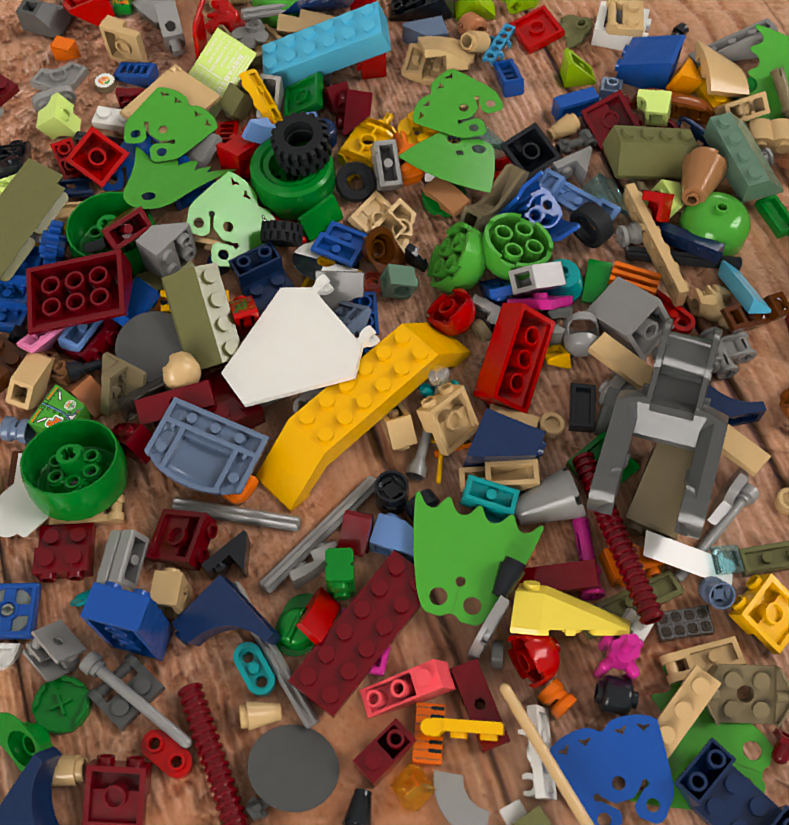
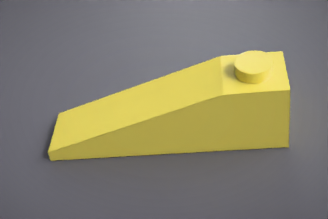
(544, 609)

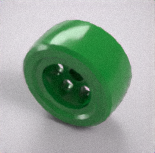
(291, 194)
(91, 217)
(72, 451)

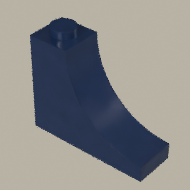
(738, 411)
(219, 610)
(31, 795)

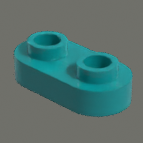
(255, 670)

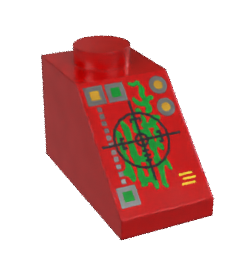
(244, 314)

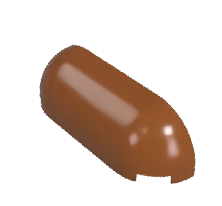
(685, 105)

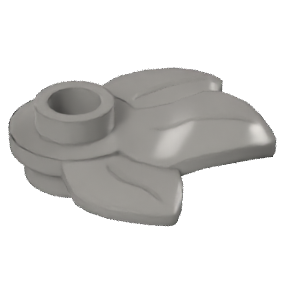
(251, 33)

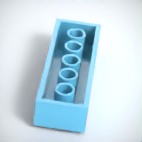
(328, 45)

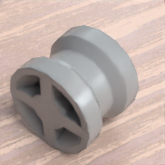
(629, 234)

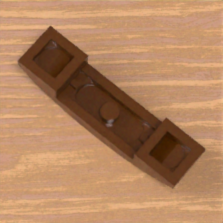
(740, 321)

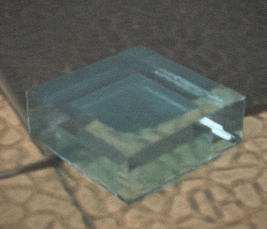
(726, 559)

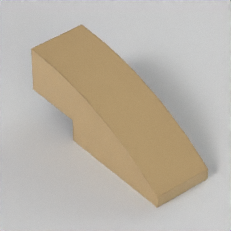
(291, 24)
(511, 473)

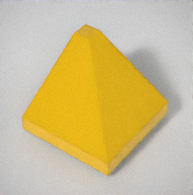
(558, 356)

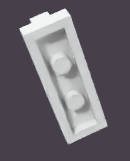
(544, 786)

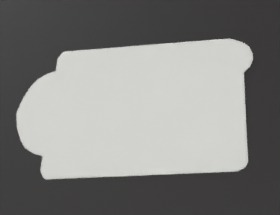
(19, 512)

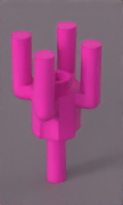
(620, 655)

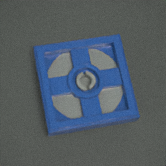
(19, 610)

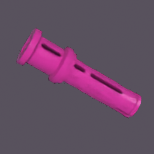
(586, 552)

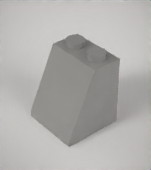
(630, 316)

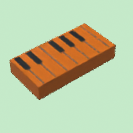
(427, 749)

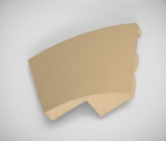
(450, 49)
(721, 74)
(380, 213)

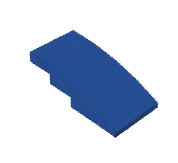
(14, 294)

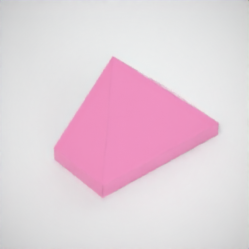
(39, 342)

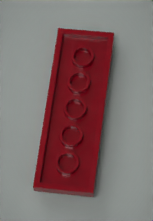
(359, 636)

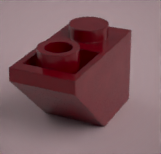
(354, 109)
(133, 440)
(384, 752)

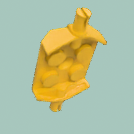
(368, 130)

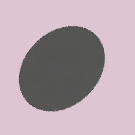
(148, 342)
(293, 768)

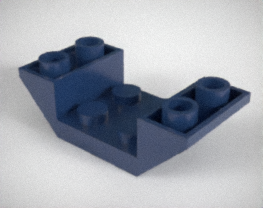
(260, 274)
(723, 793)

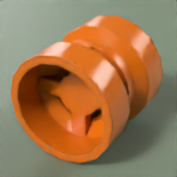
(557, 698)

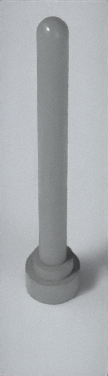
(417, 468)
(746, 496)
(94, 665)

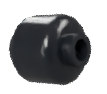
(615, 695)

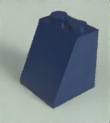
(504, 440)

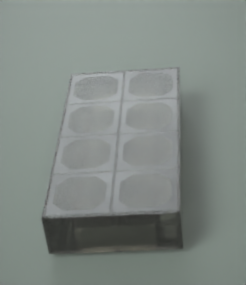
(684, 624)

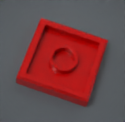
(537, 29)

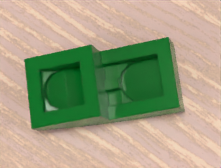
(595, 280)

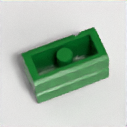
(340, 573)

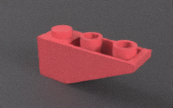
(408, 688)

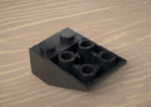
(421, 9)
(13, 157)

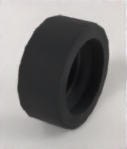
(598, 218)

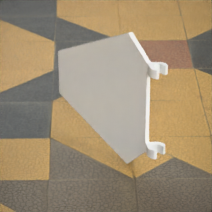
(296, 347)

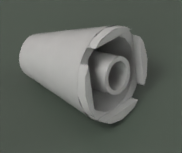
(550, 501)

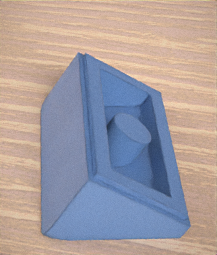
(76, 337)

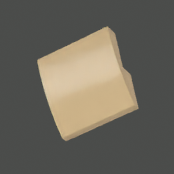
(421, 69)

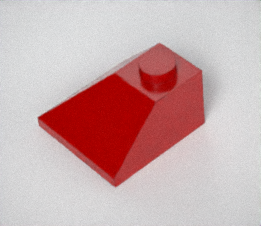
(97, 157)

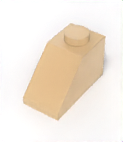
(399, 428)

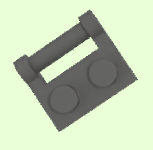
(118, 708)

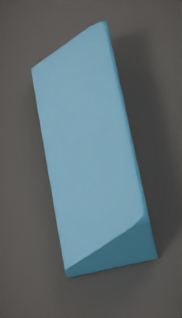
(742, 289)

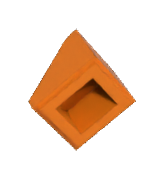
(64, 49)

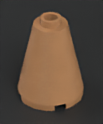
(701, 174)

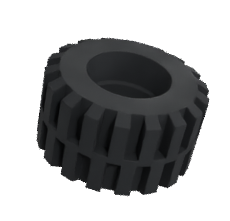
(298, 129)

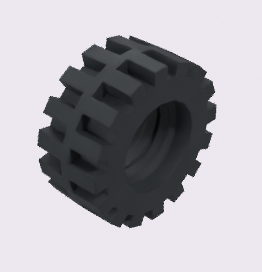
(281, 233)

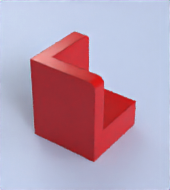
(659, 204)

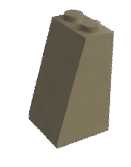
(659, 492)

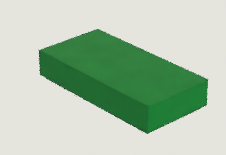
(774, 215)

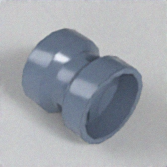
(15, 429)
(723, 592)

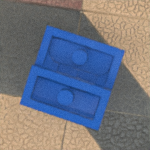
(340, 244)

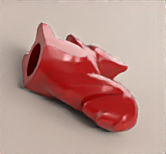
(224, 15)

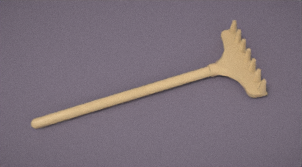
(545, 755)

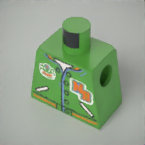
(56, 408)

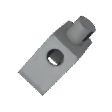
(170, 26)

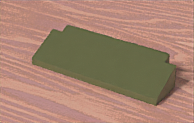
(27, 208)

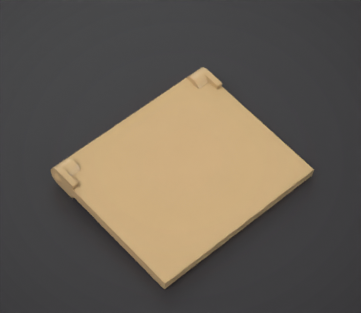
(180, 81)

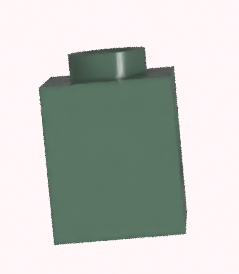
(398, 281)

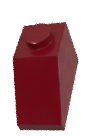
(331, 94)
(126, 227)

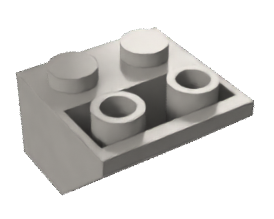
(166, 248)

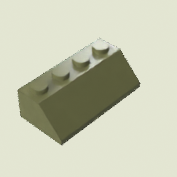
(648, 151)
(202, 315)

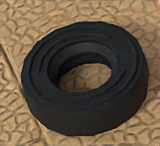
(359, 169)

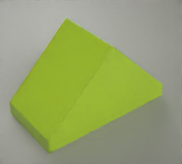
(484, 8)
(575, 70)

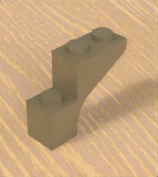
(502, 193)

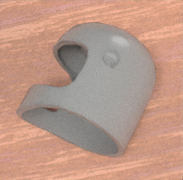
(578, 342)

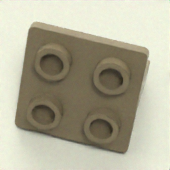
(117, 381)

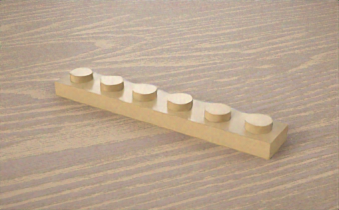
(655, 245)

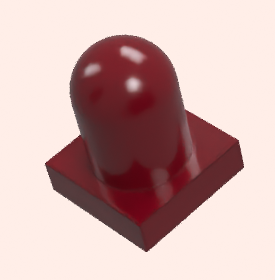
(780, 752)

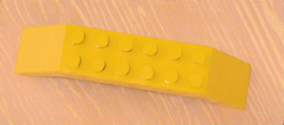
(352, 407)

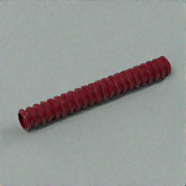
(622, 549)
(212, 756)

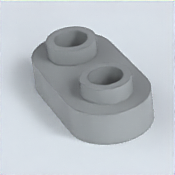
(42, 98)

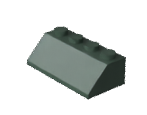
(747, 166)

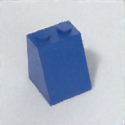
(649, 61)

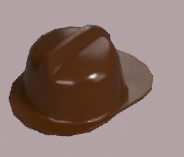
(382, 249)

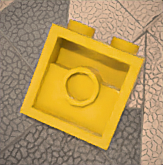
(764, 611)

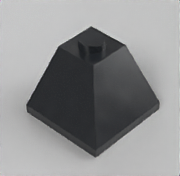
(530, 150)

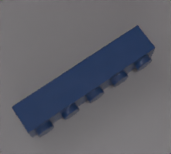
(691, 243)

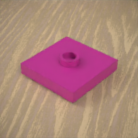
(542, 301)

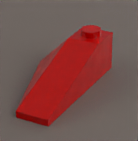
(89, 10)

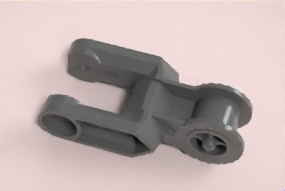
(671, 413)

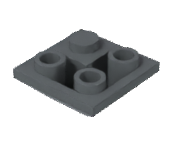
(43, 18)

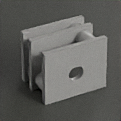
(54, 651)

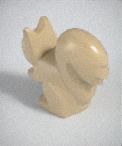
(710, 303)

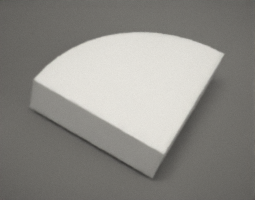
(9, 654)

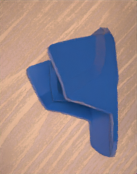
(530, 202)

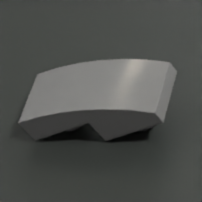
(305, 571)

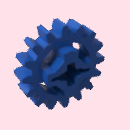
(53, 243)

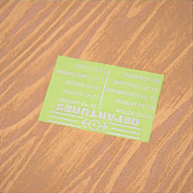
(221, 63)

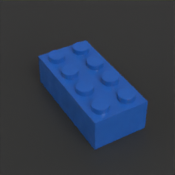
(127, 620)

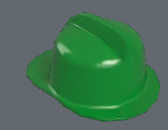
(293, 640)
(22, 739)

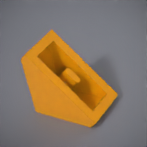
(685, 79)

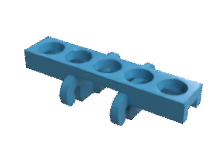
(499, 43)

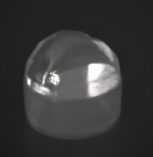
(438, 376)

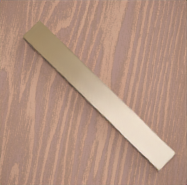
(637, 372)

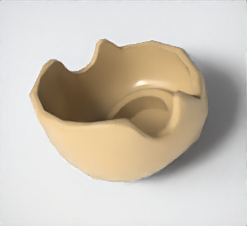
(181, 370)

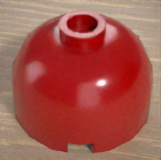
(452, 313)
(535, 657)

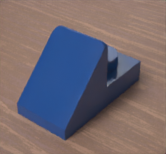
(496, 290)

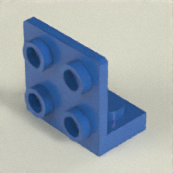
(142, 299)

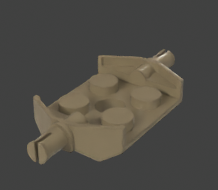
(767, 698)

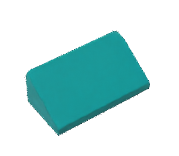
(493, 497)

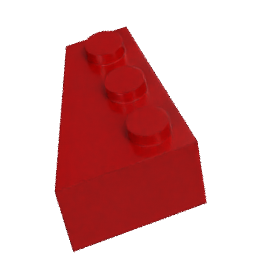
(237, 155)

